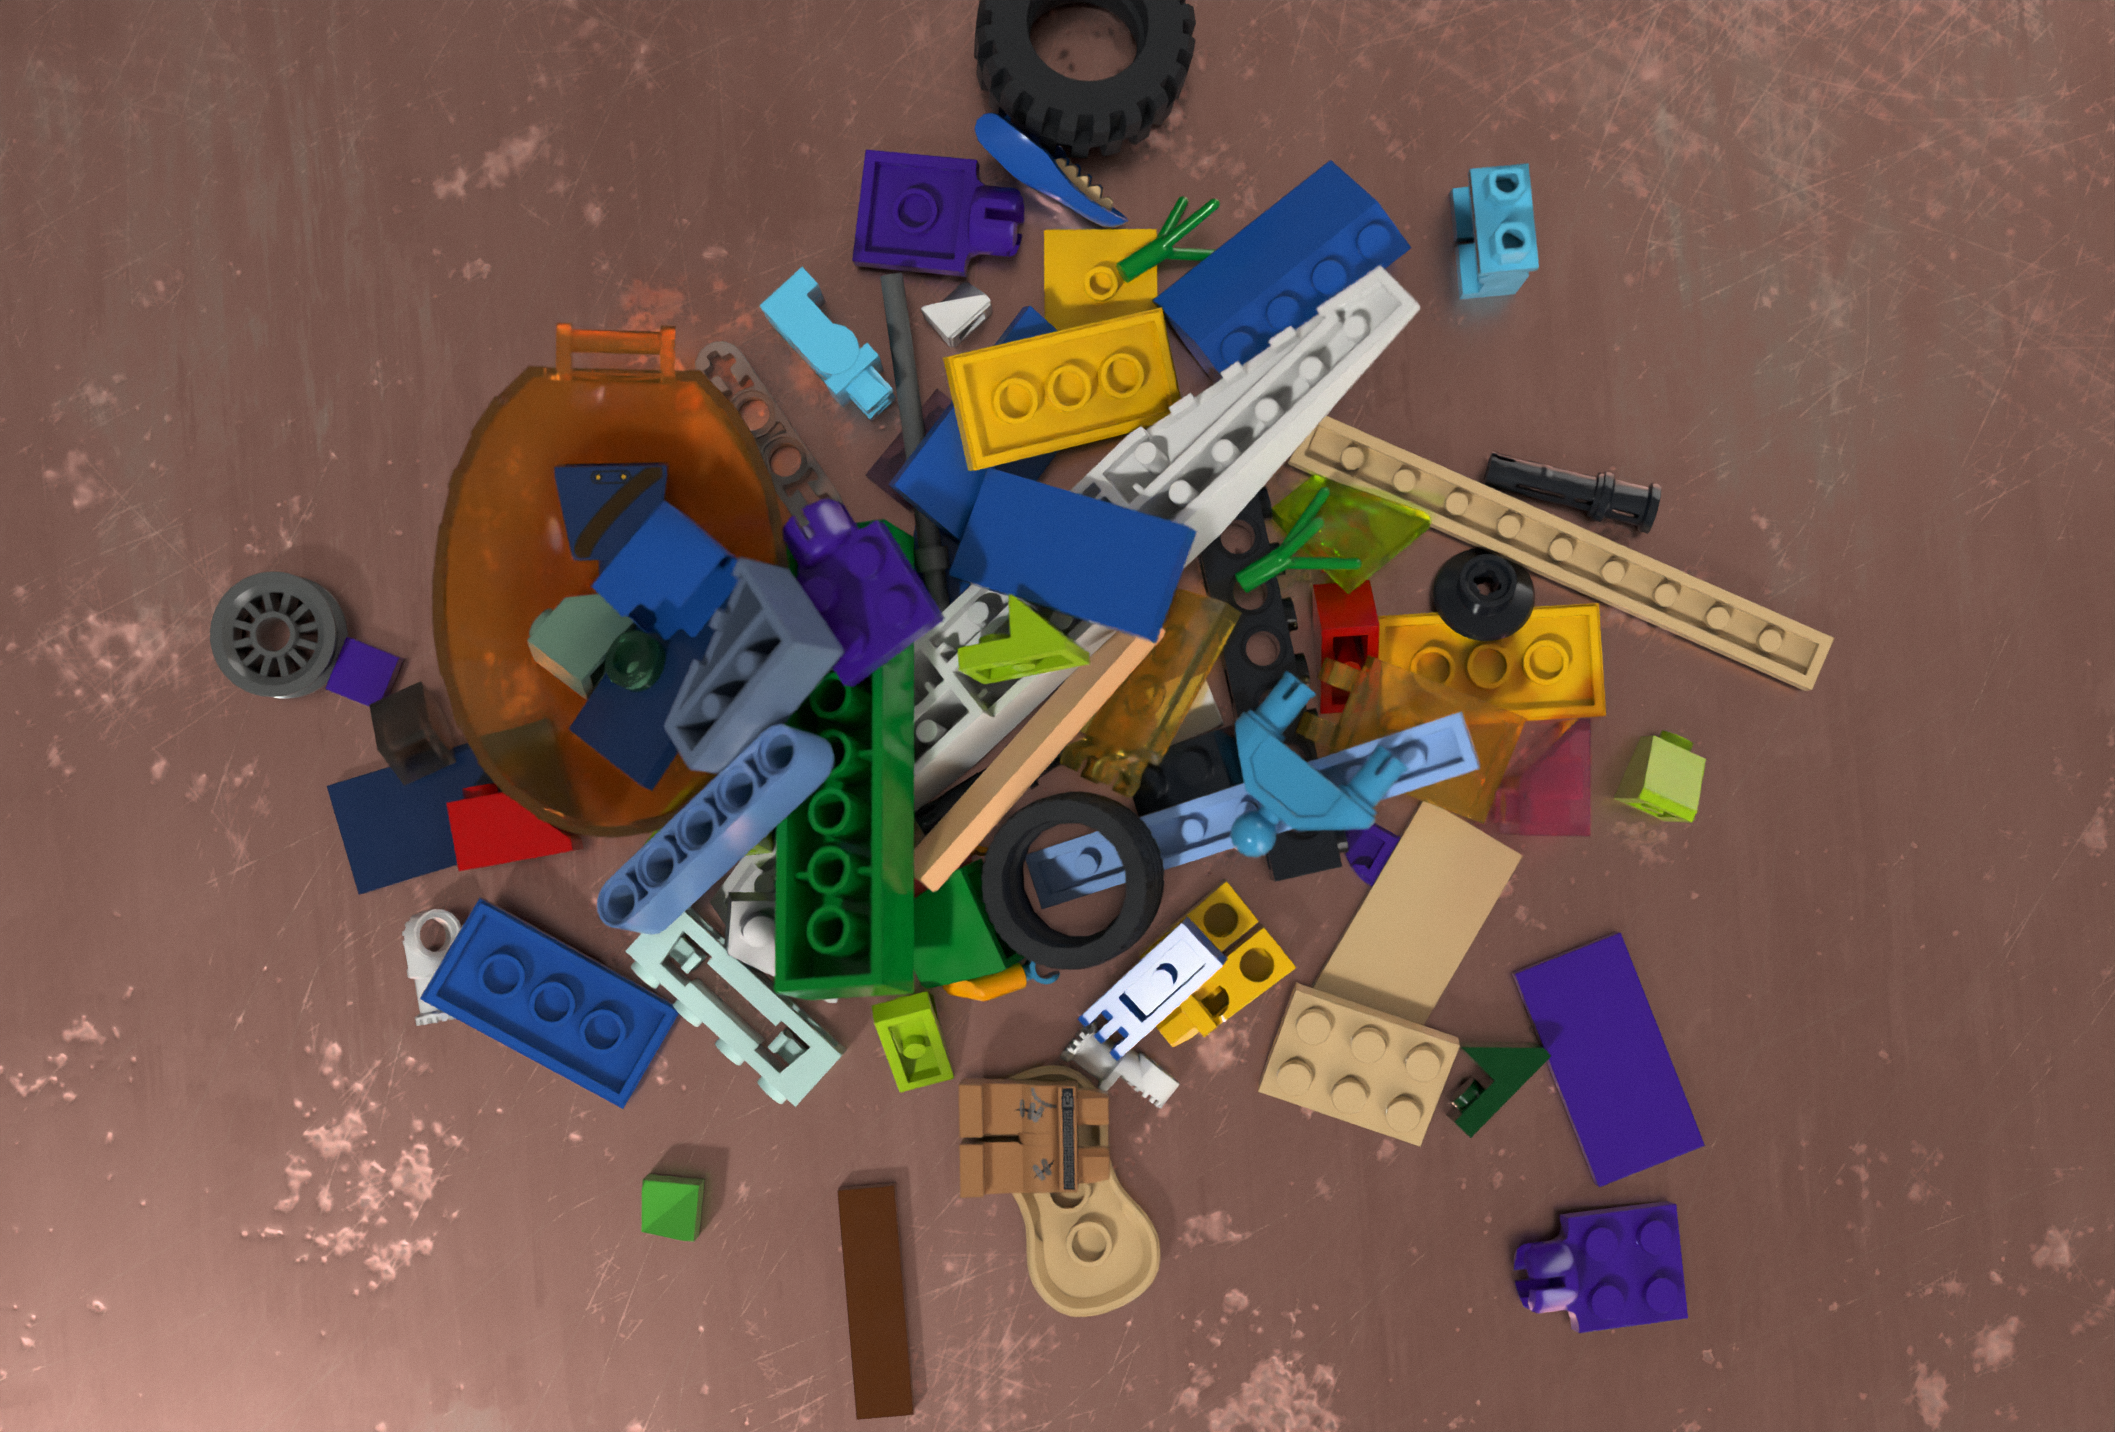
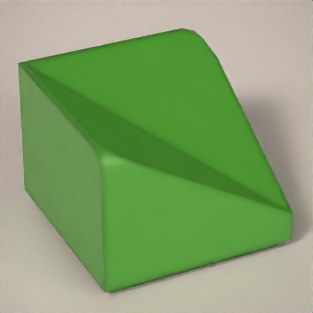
(672, 1206)

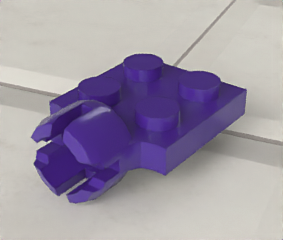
(932, 214)
(859, 587)
(1608, 1268)

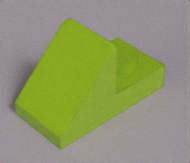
(1030, 649)
(913, 1040)

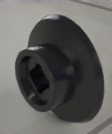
(1477, 614)

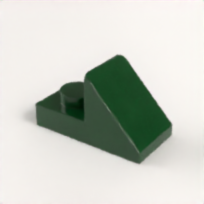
(1506, 1070)

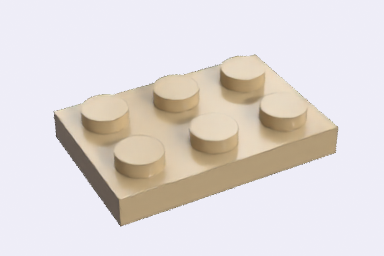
(1358, 1064)

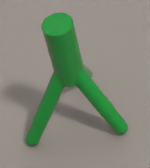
(1169, 235)
(1281, 557)

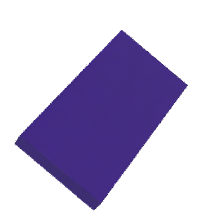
(1608, 1059)

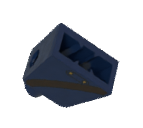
(607, 504)

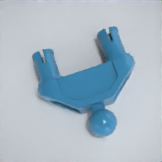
(1290, 785)

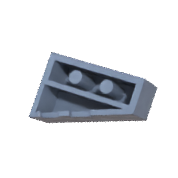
(756, 670)

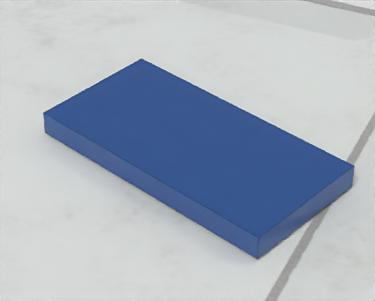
(937, 473)
(1073, 554)
(550, 1002)

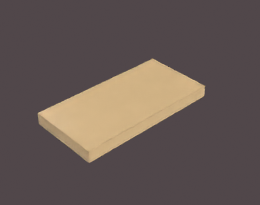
(1419, 916)

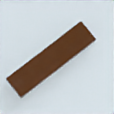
(876, 1301)

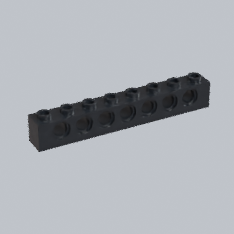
(1293, 852)

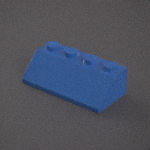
(1280, 269)

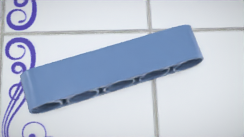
(715, 830)

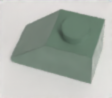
(575, 640)

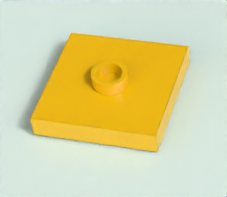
(1084, 278)

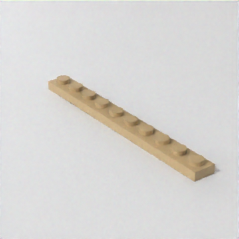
(1568, 553)

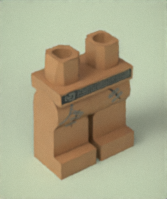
(1046, 1148)

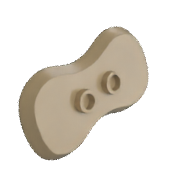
(1091, 1245)

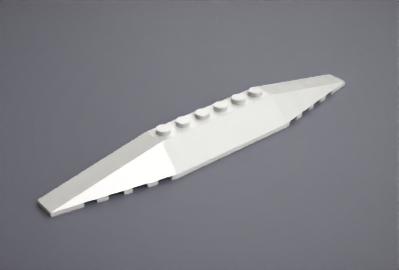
(1186, 469)

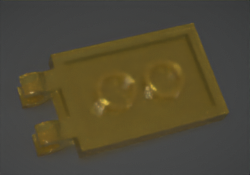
(1155, 698)
(1393, 700)

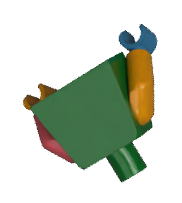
(959, 943)

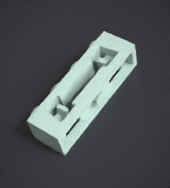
(737, 1038)

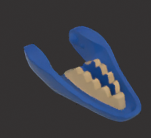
(1045, 171)

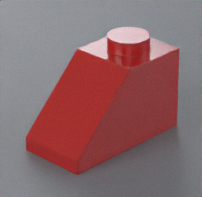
(1343, 631)
(498, 830)

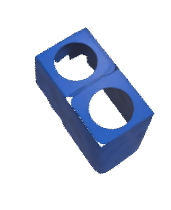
(669, 575)

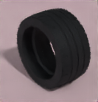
(1012, 910)

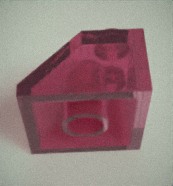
(1549, 785)

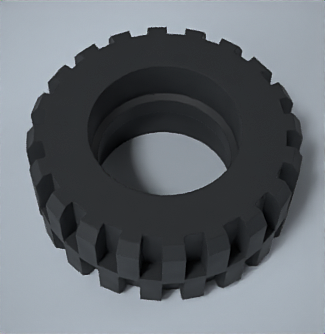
(1080, 111)

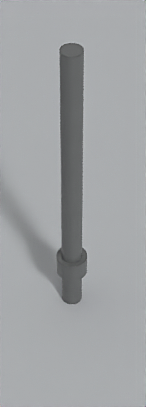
(931, 556)

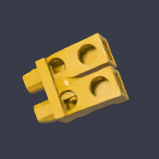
(1249, 971)

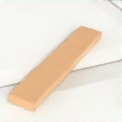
(1026, 758)

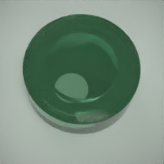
(635, 661)

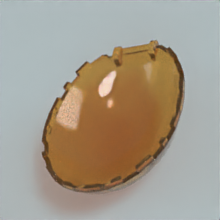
(510, 559)

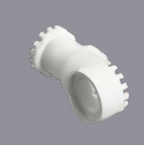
(423, 962)
(1132, 1067)

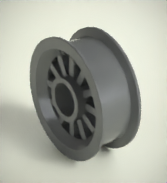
(243, 599)

